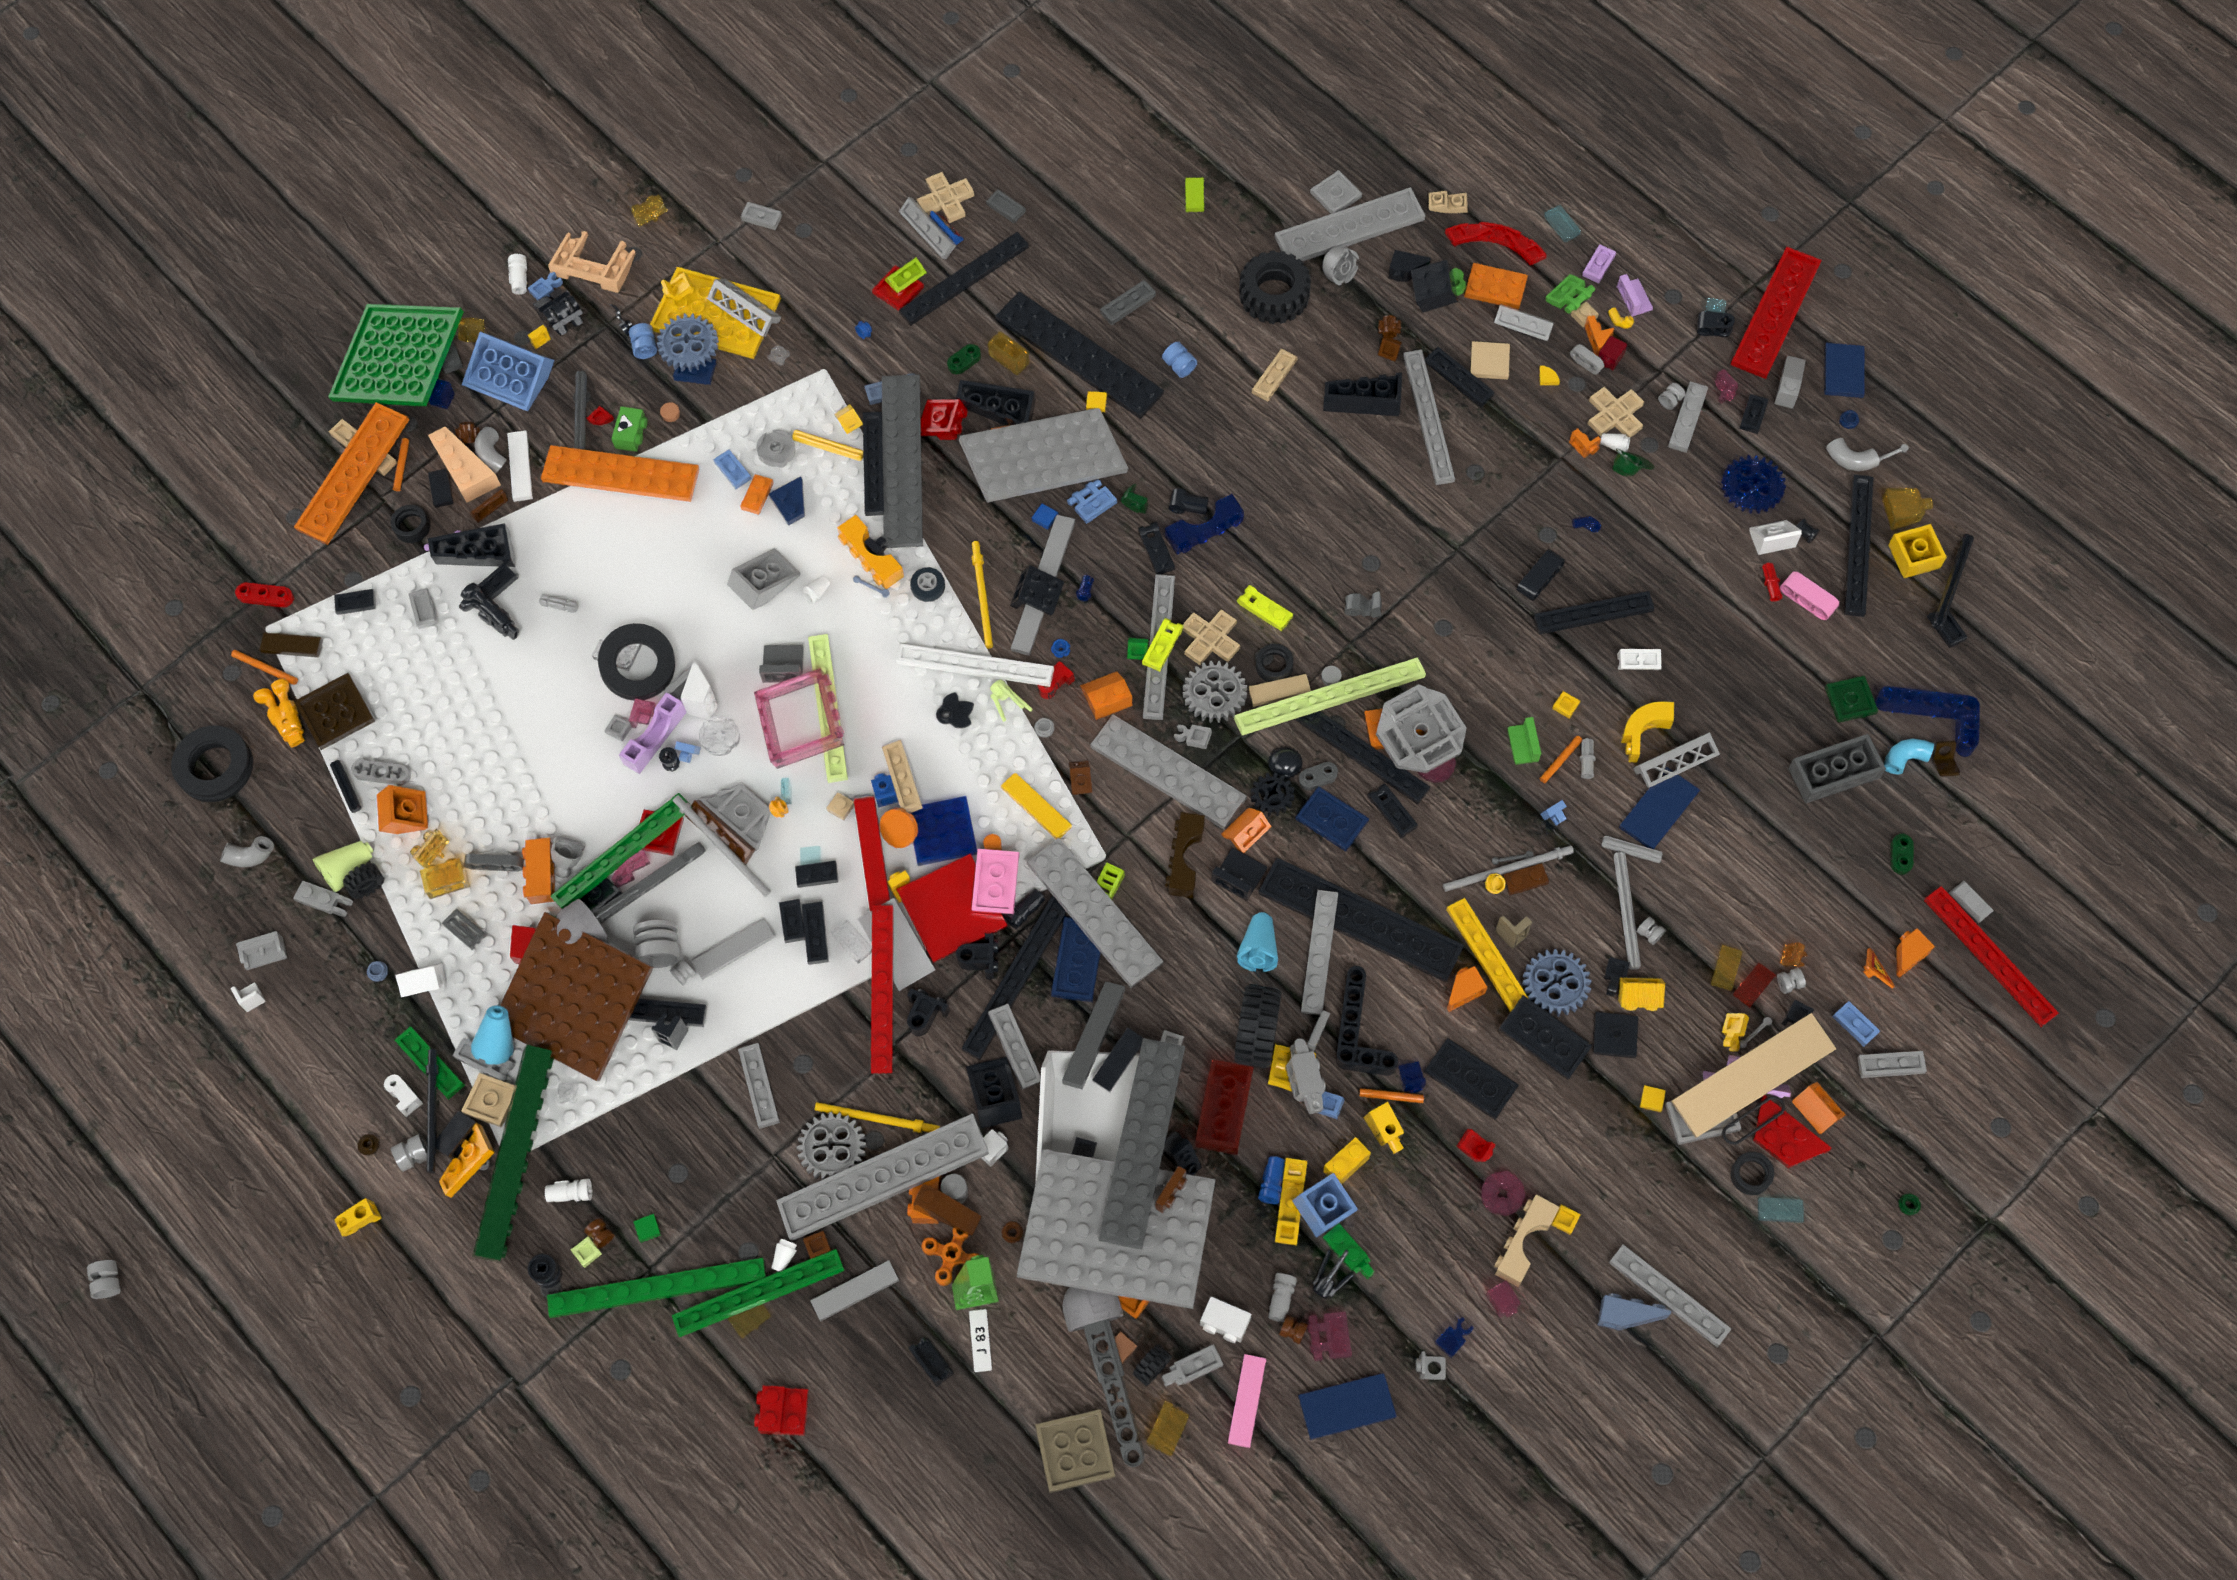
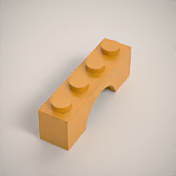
(884, 569)

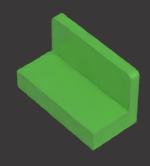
(1524, 742)

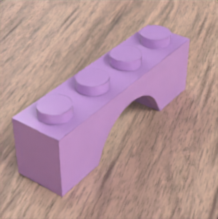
(665, 718)

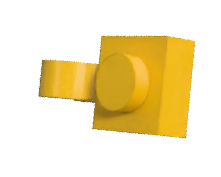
(1734, 1026)

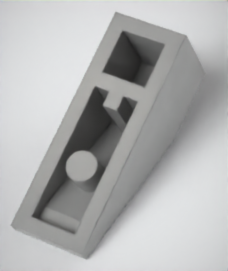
(1790, 382)

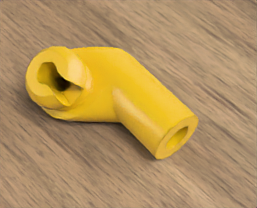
(1618, 321)

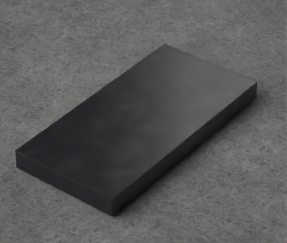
(1545, 1037)
(1471, 1078)

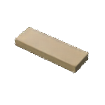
(1274, 375)
(1278, 690)

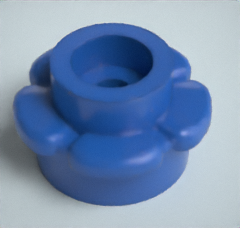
(863, 329)
(1060, 643)

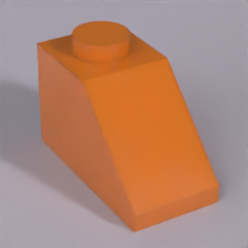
(1912, 950)
(1467, 987)

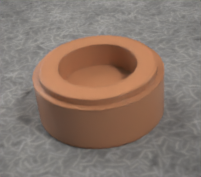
(670, 412)

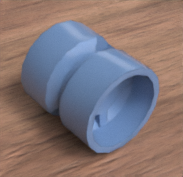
(642, 341)
(1181, 361)

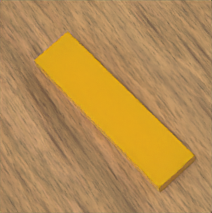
(1036, 806)

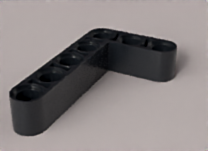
(1352, 1027)

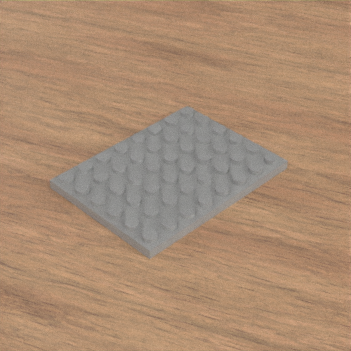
(1066, 1224)

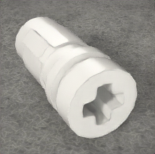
(517, 275)
(566, 1191)

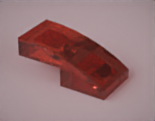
(1754, 985)

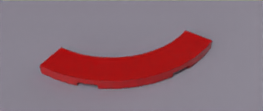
(1497, 234)

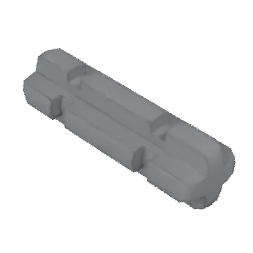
(558, 603)

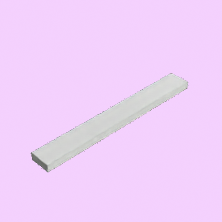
(975, 665)

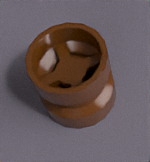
(599, 1233)
(1293, 1329)

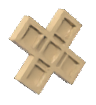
(946, 197)
(1616, 412)
(1210, 637)

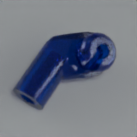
(1587, 522)

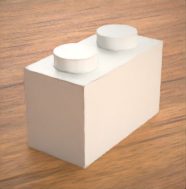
(1225, 1320)

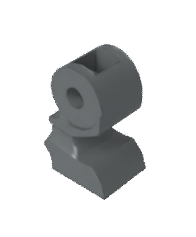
(1358, 604)

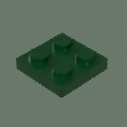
(1851, 699)

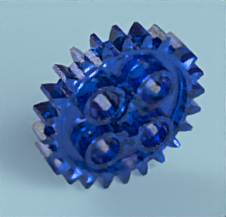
(1753, 484)

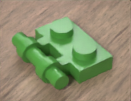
(1565, 292)

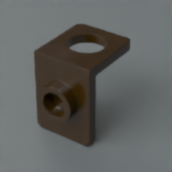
(1945, 763)

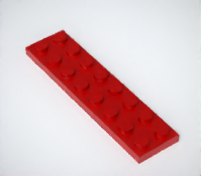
(1776, 312)

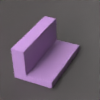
(1634, 295)

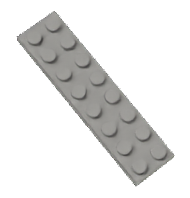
(1351, 225)
(1168, 771)
(1094, 912)

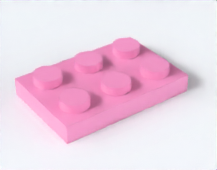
(995, 881)

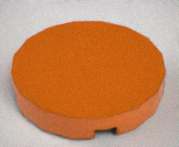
(898, 827)

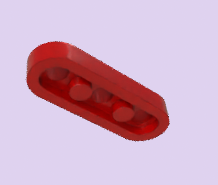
(270, 598)

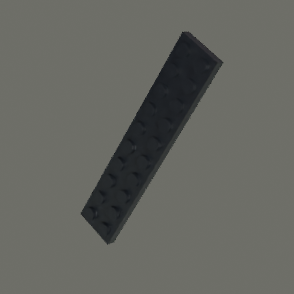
(1079, 355)
(1364, 920)

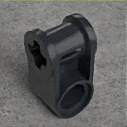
(1713, 324)

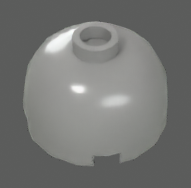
(1340, 264)

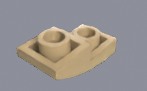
(1447, 203)

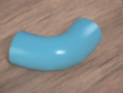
(1906, 750)

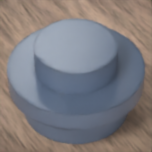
(377, 971)

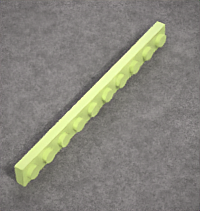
(1329, 696)

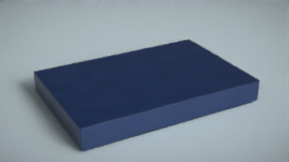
(1844, 370)
(1332, 819)

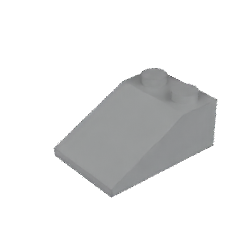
(762, 578)

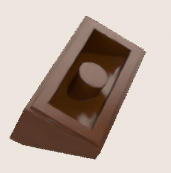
(489, 506)

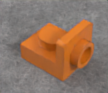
(1582, 444)

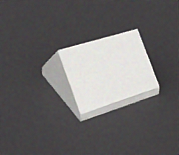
(1775, 536)

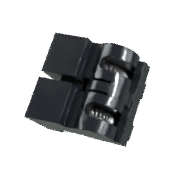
(560, 311)

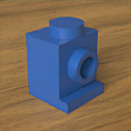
(886, 795)

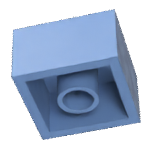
(1324, 1205)

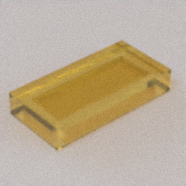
(1726, 967)

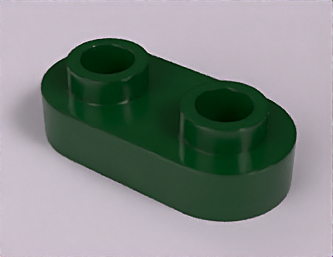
(964, 358)
(1902, 852)

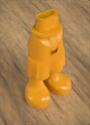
(285, 715)

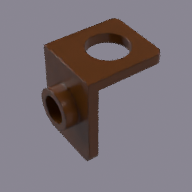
(1080, 777)

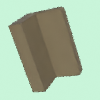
(1511, 934)

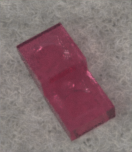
(624, 873)

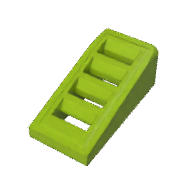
(1115, 871)

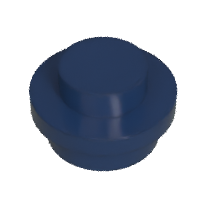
(1849, 419)

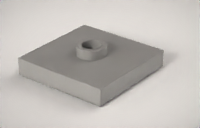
(1336, 192)

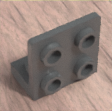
(781, 663)

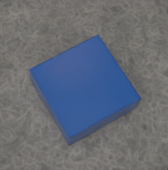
(1044, 516)

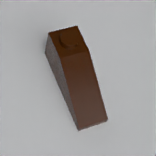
(946, 1210)

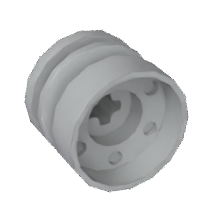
(656, 943)

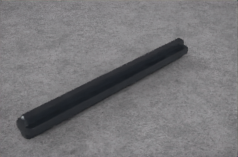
(1952, 582)

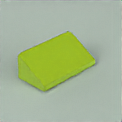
(905, 275)

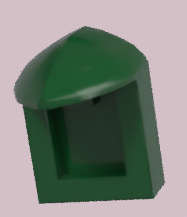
(1133, 501)

